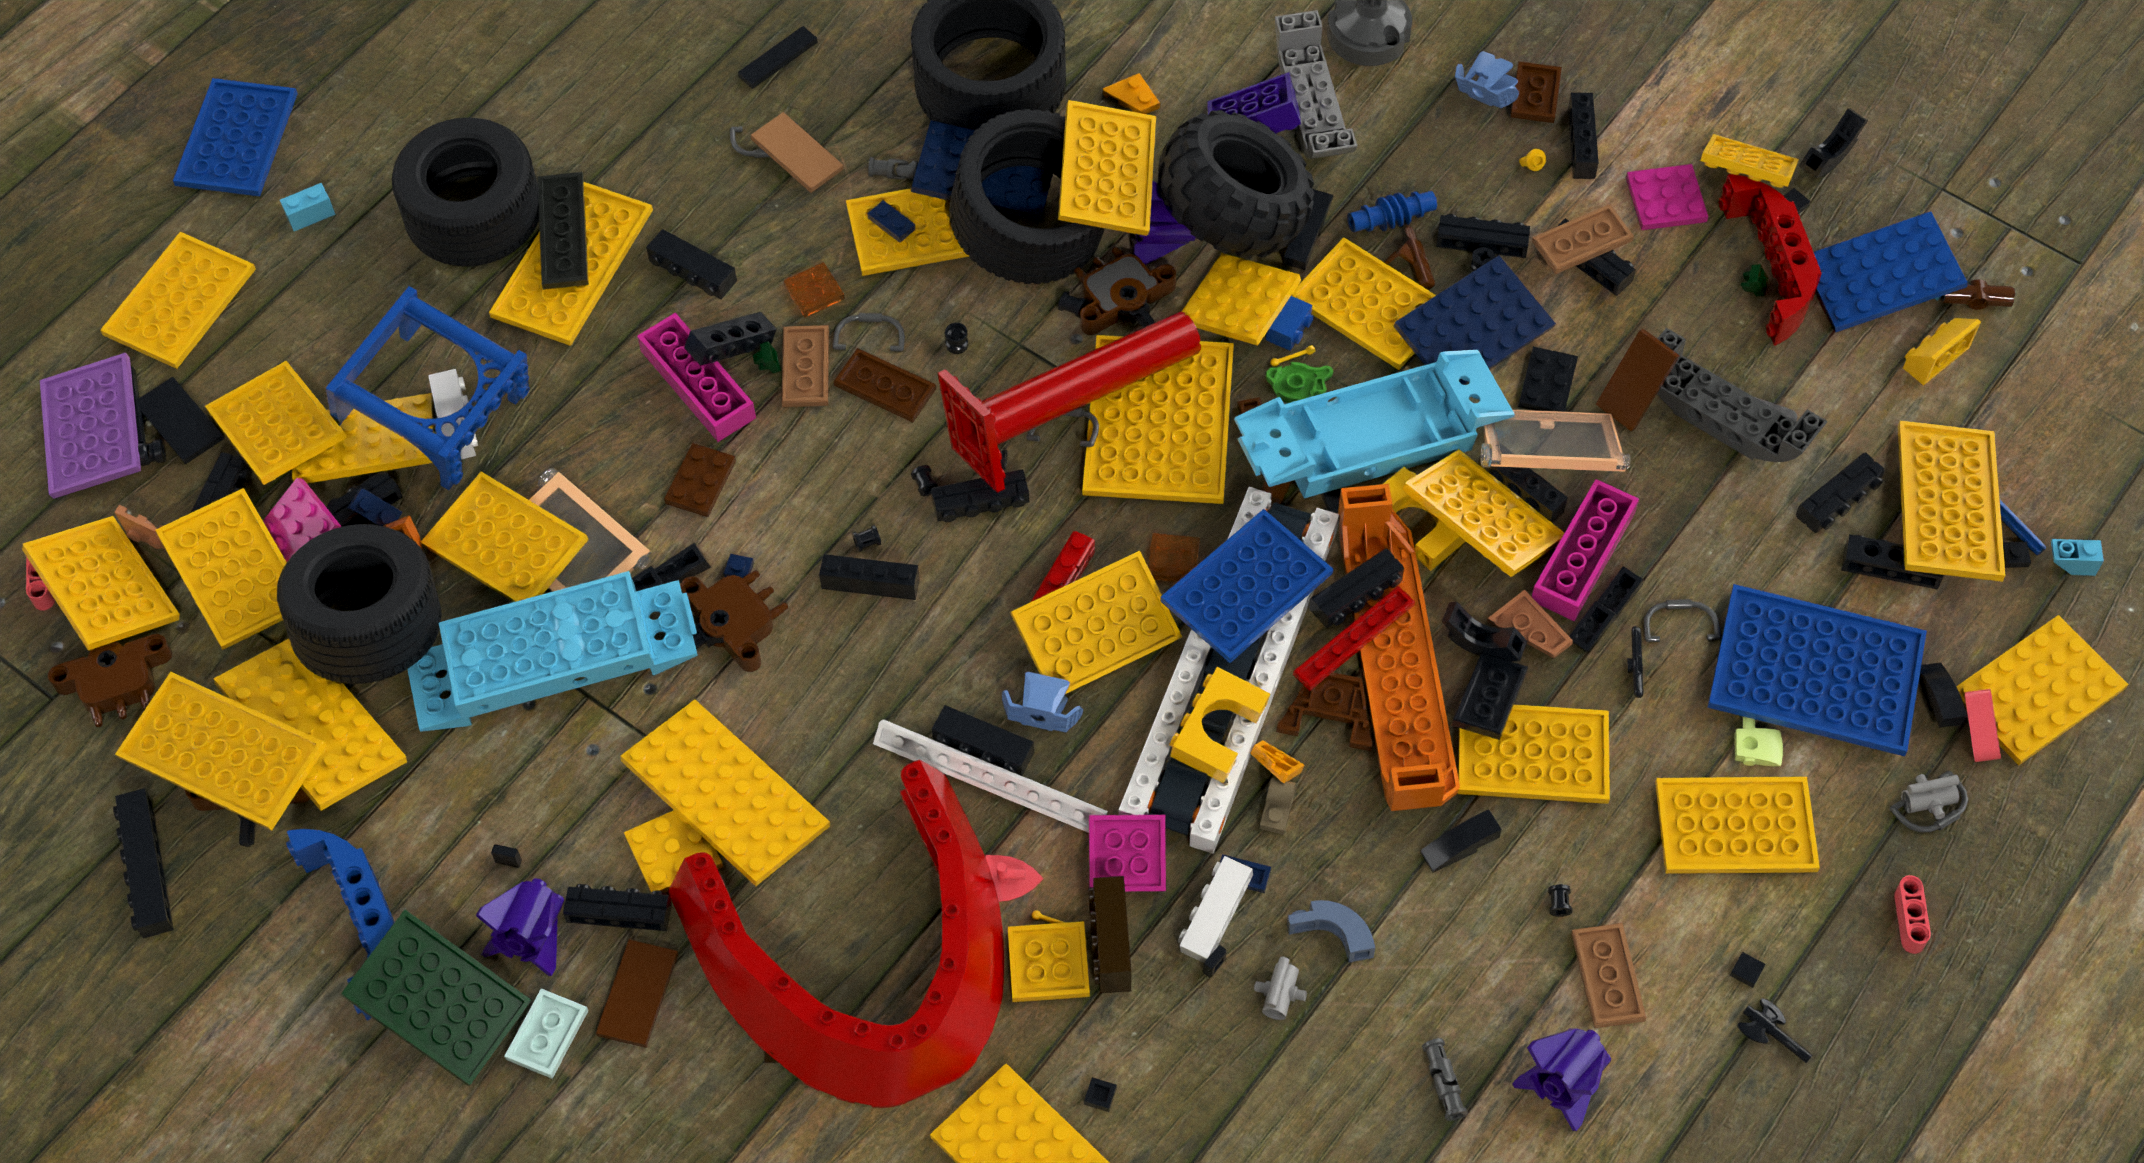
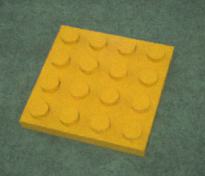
(1749, 160)
(1240, 298)

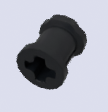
(1071, 304)
(924, 479)
(866, 538)
(1560, 900)

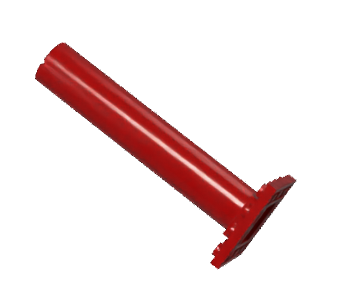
(981, 425)

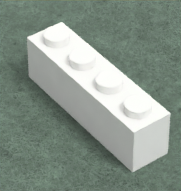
(448, 399)
(1216, 909)

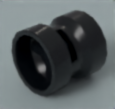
(956, 338)
(152, 452)

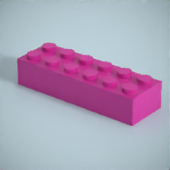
(704, 388)
(1584, 549)

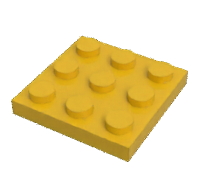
(663, 845)
(1048, 961)

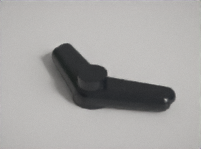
(1635, 663)

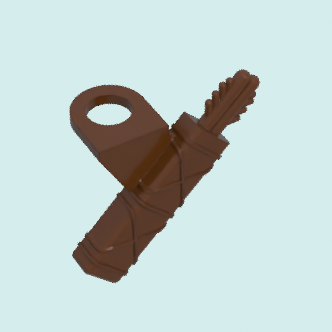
(1414, 253)

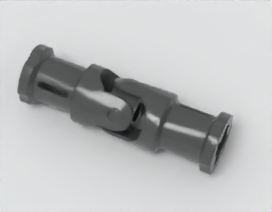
(886, 168)
(1444, 1079)

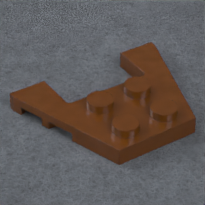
(1336, 699)

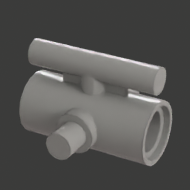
(1931, 795)
(1280, 990)

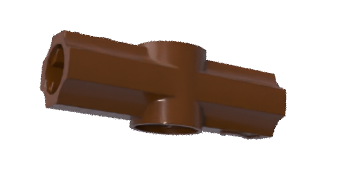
(1980, 295)

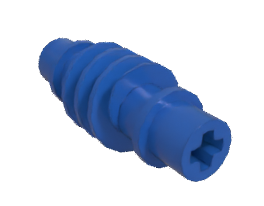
(1392, 210)

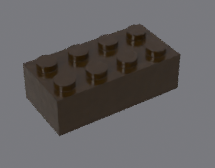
(1110, 934)

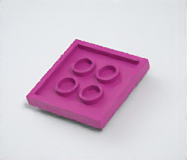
(1666, 197)
(298, 518)
(1129, 848)

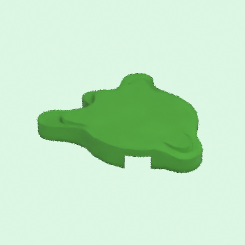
(1298, 381)

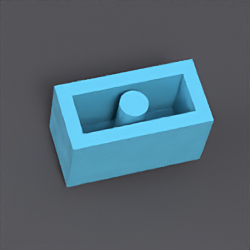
(307, 207)

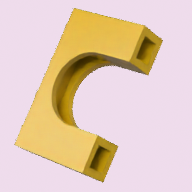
(1436, 544)
(1221, 692)

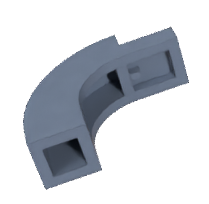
(1338, 920)

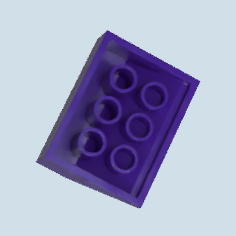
(1268, 102)

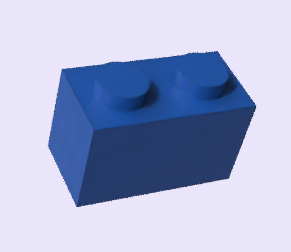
(1290, 323)

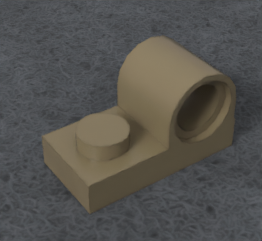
(1278, 806)

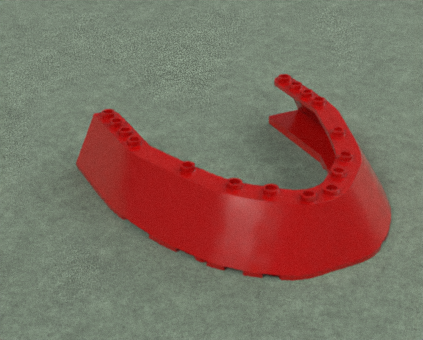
(842, 1052)

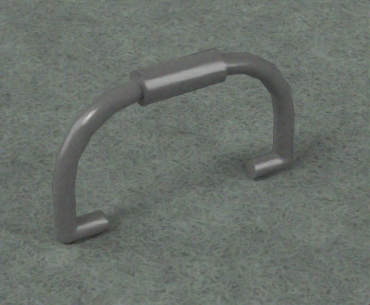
(757, 153)
(869, 317)
(1075, 413)
(1681, 604)
(1941, 823)

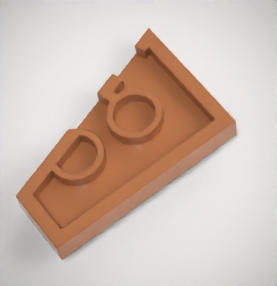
(138, 528)
(1533, 624)

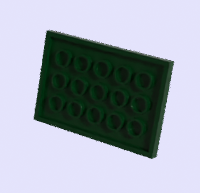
(436, 997)

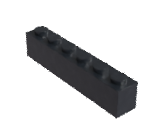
(143, 863)

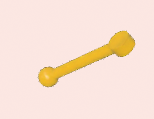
(1309, 350)
(1036, 915)

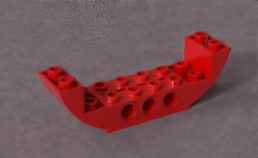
(1784, 245)

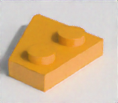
(1133, 94)
(1276, 761)

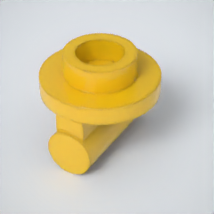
(1534, 160)

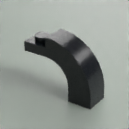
(1827, 155)
(1480, 638)

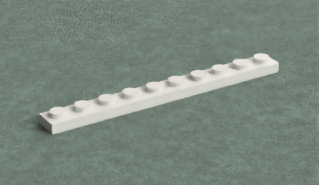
(986, 775)

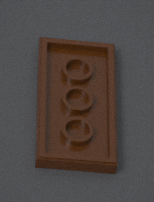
(1637, 379)
(885, 385)
(637, 993)

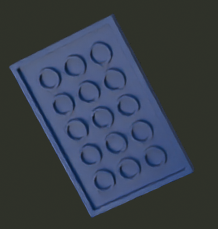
(235, 137)
(1886, 271)
(1246, 585)

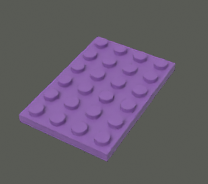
(89, 425)

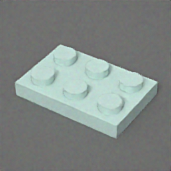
(546, 1033)

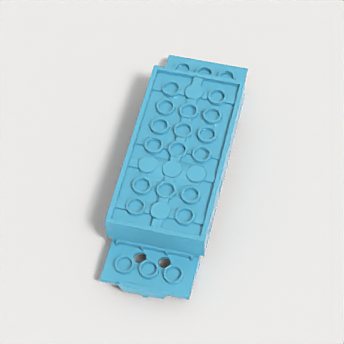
(1373, 425)
(546, 644)

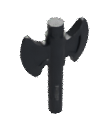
(1764, 1022)

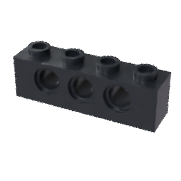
(1583, 136)
(729, 338)
(1531, 489)
(1880, 565)

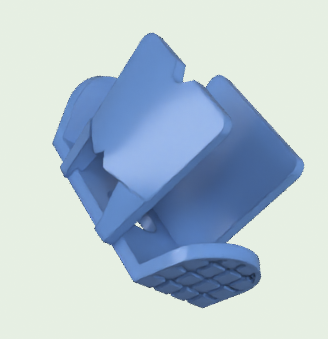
(1493, 85)
(1043, 700)

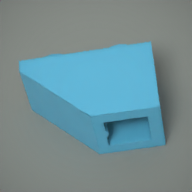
(2078, 556)

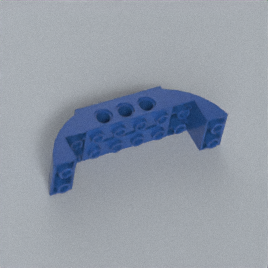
(355, 878)

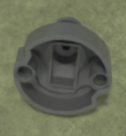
(1369, 30)

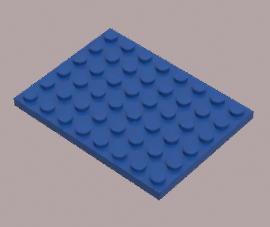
(1818, 670)

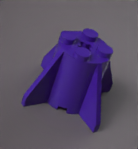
(1164, 232)
(524, 924)
(1566, 1071)

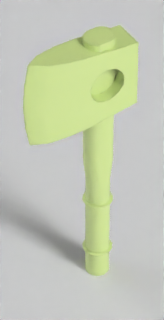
(1758, 745)

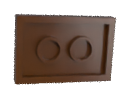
(1538, 92)
(700, 480)

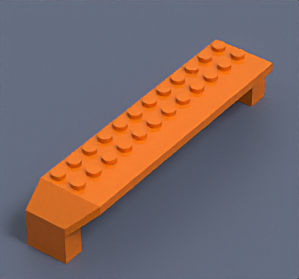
(1399, 662)

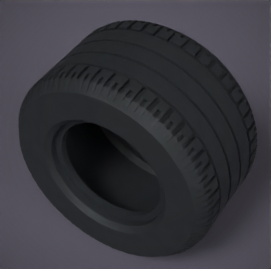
(473, 229)
(369, 641)

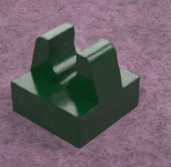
(1756, 279)
(767, 358)

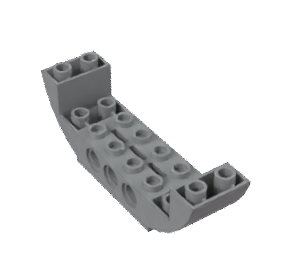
(1301, 54)

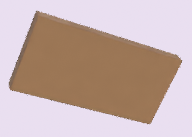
(797, 152)
(1582, 239)
(805, 366)
(1608, 975)

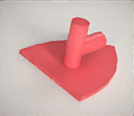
(1012, 877)

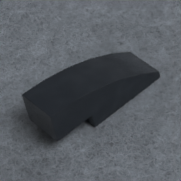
(1942, 695)
(1461, 841)

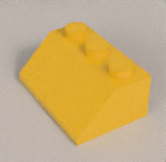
(1940, 349)

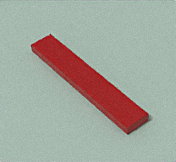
(1353, 638)

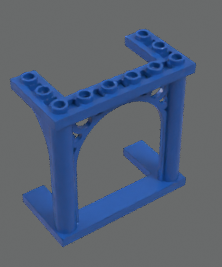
(442, 450)

